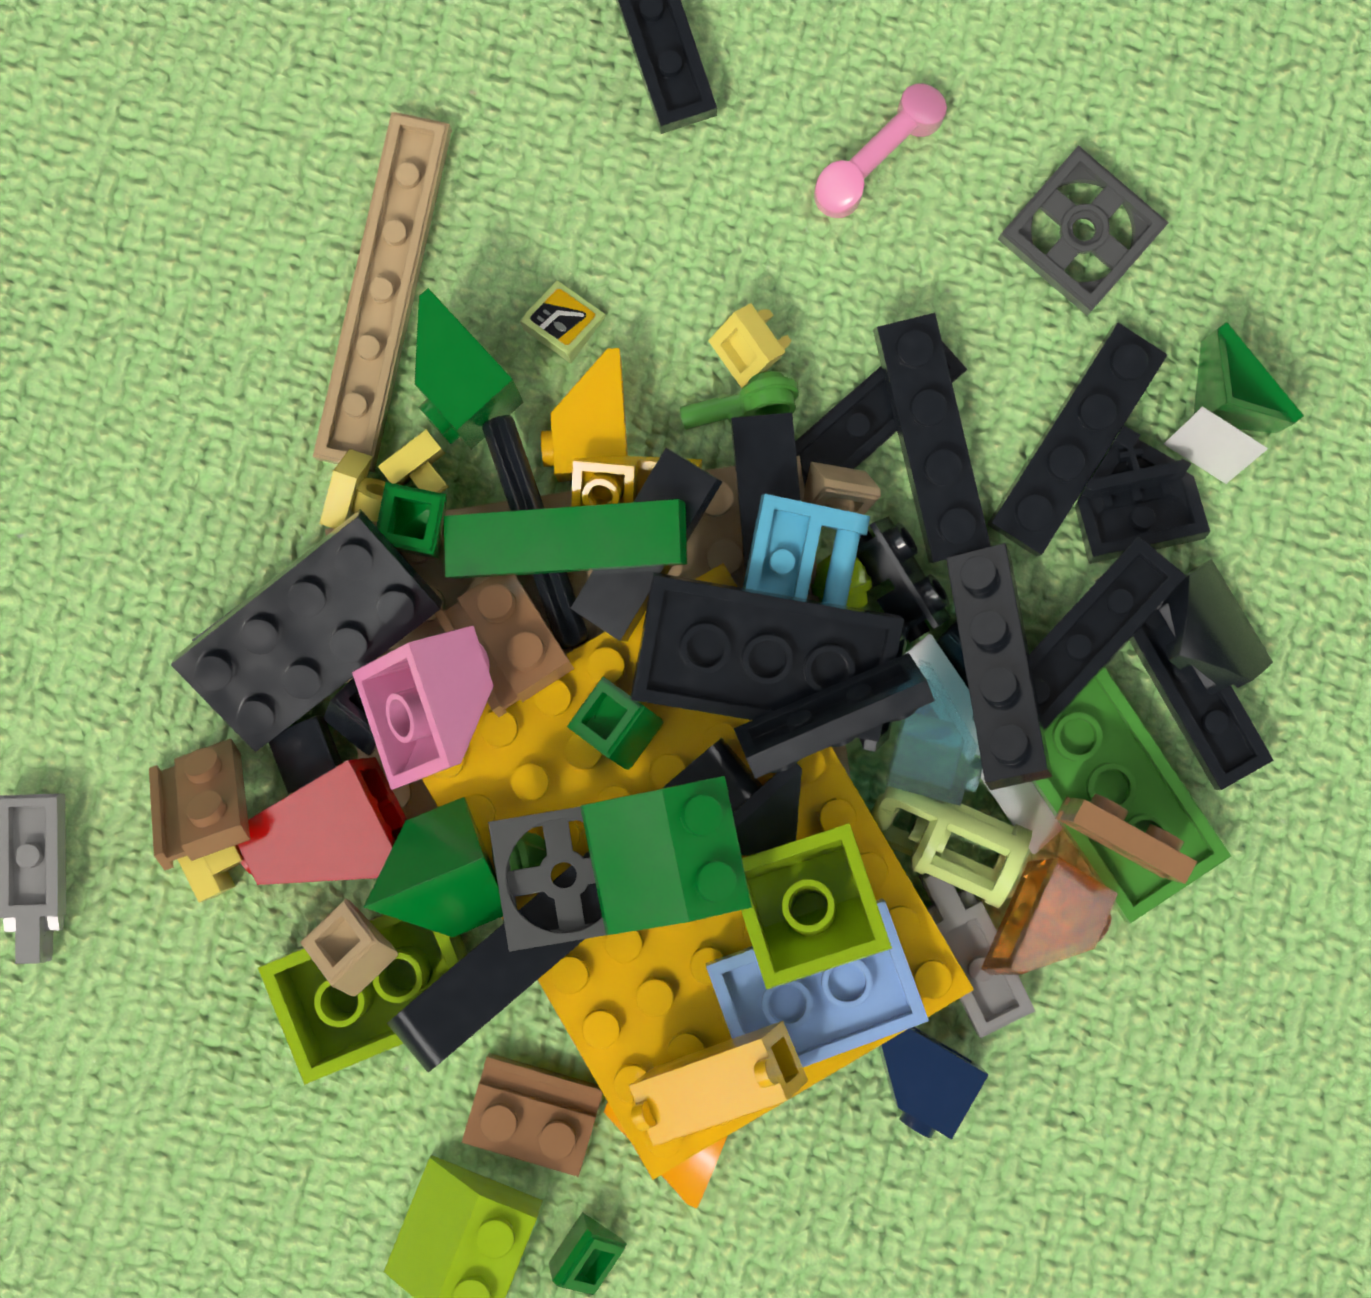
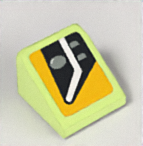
(562, 321)

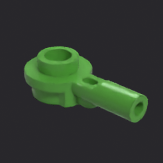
(764, 395)

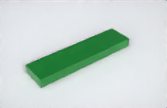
(566, 539)

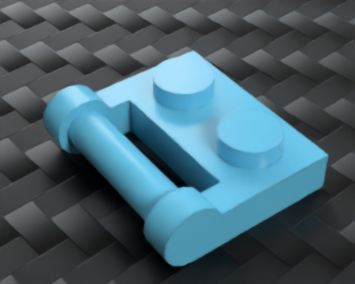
(787, 546)

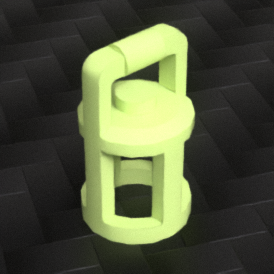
(932, 831)

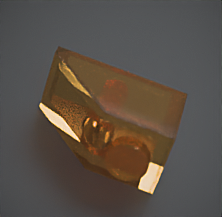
(1049, 918)

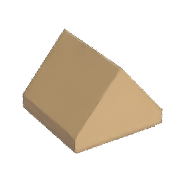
(840, 488)

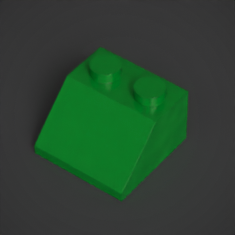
(458, 376)
(666, 856)

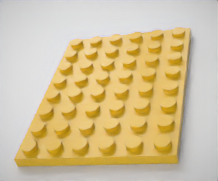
(648, 991)

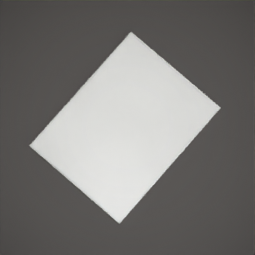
(1215, 445)

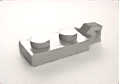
(33, 872)
(969, 934)

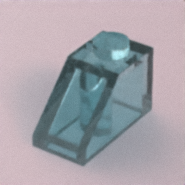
(935, 749)

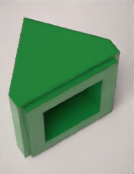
(585, 1256)

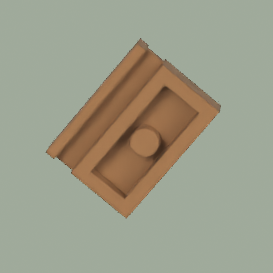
(515, 637)
(198, 804)
(1105, 824)
(532, 1114)

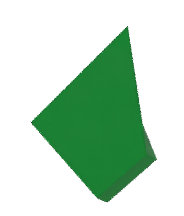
(1240, 387)
(439, 874)

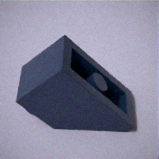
(930, 1082)

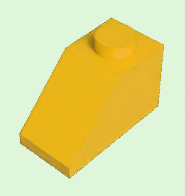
(588, 418)

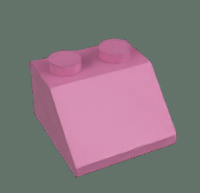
(425, 703)

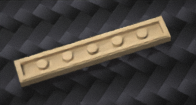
(383, 288)

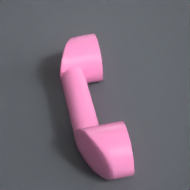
(842, 182)

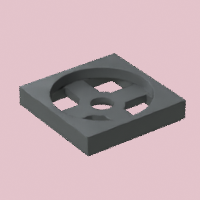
(1083, 168)
(519, 930)

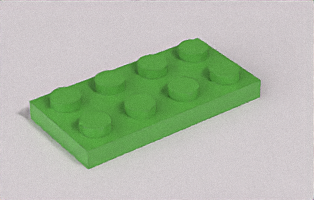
(1108, 752)

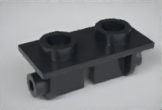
(915, 595)

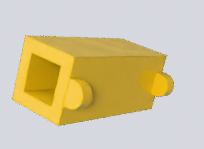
(717, 1084)

